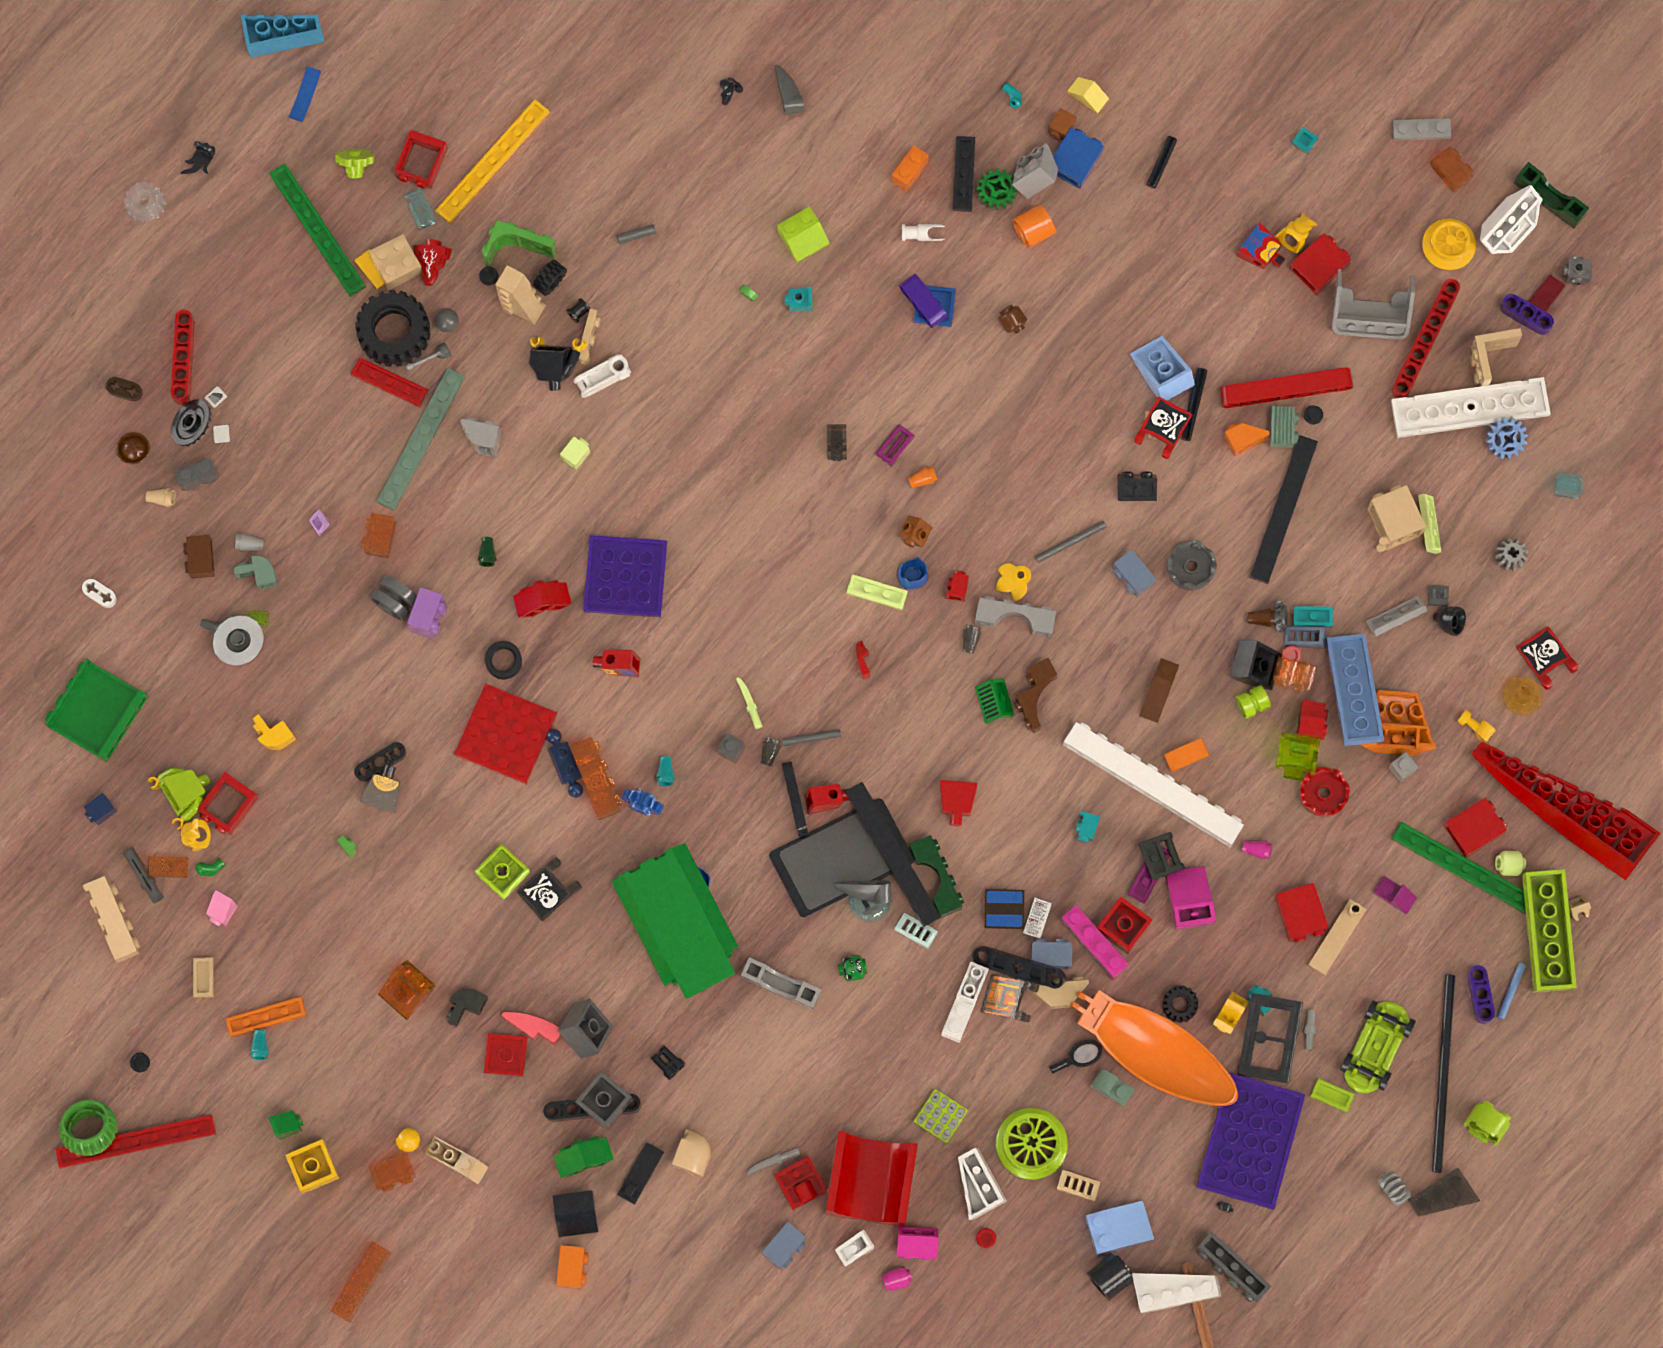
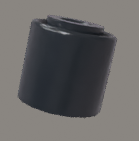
(1110, 1276)

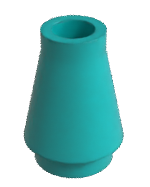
(665, 772)
(259, 1046)

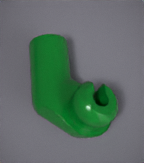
(209, 870)

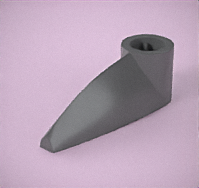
(790, 95)
(875, 890)

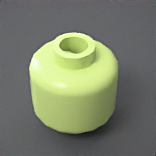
(1510, 863)

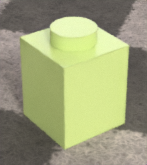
(575, 452)

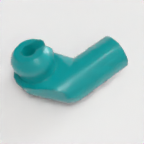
(1015, 95)

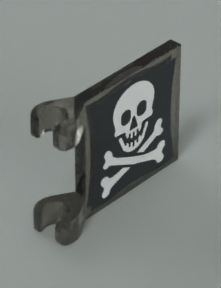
(545, 892)

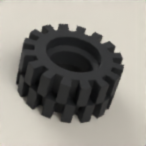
(549, 277)
(1189, 995)

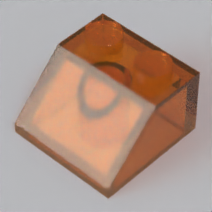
(406, 989)

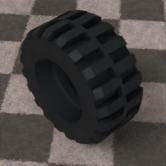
(392, 304)

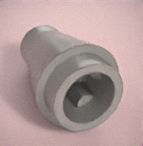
(248, 543)

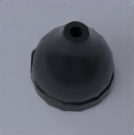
(1451, 620)

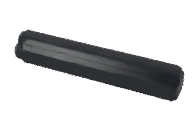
(1161, 162)

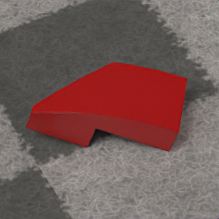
(862, 653)

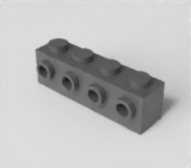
(1230, 1264)

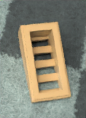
(1069, 1190)

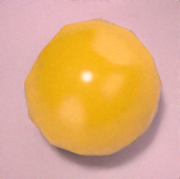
(408, 1140)

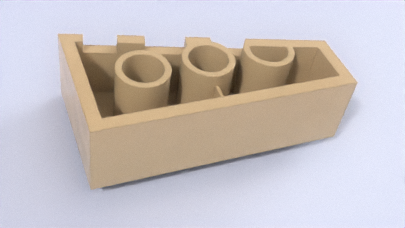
(518, 296)
(112, 919)

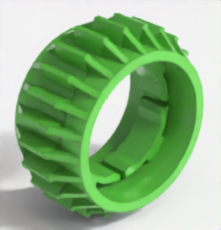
(92, 1145)

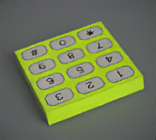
(940, 1116)

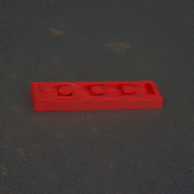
(389, 382)

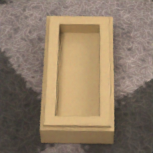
(203, 977)

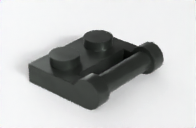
(1155, 858)

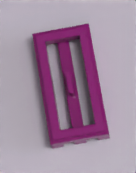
(885, 458)

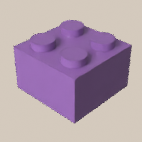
(427, 613)

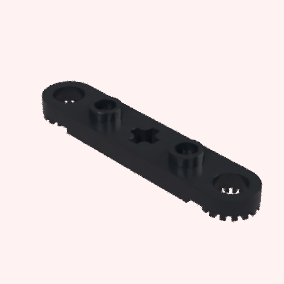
(1032, 970)

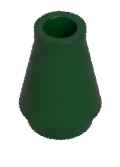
(487, 553)

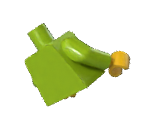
(182, 790)

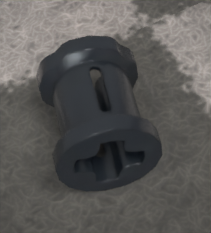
(578, 310)

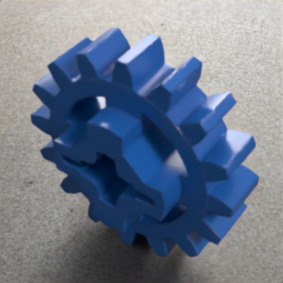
(642, 802)

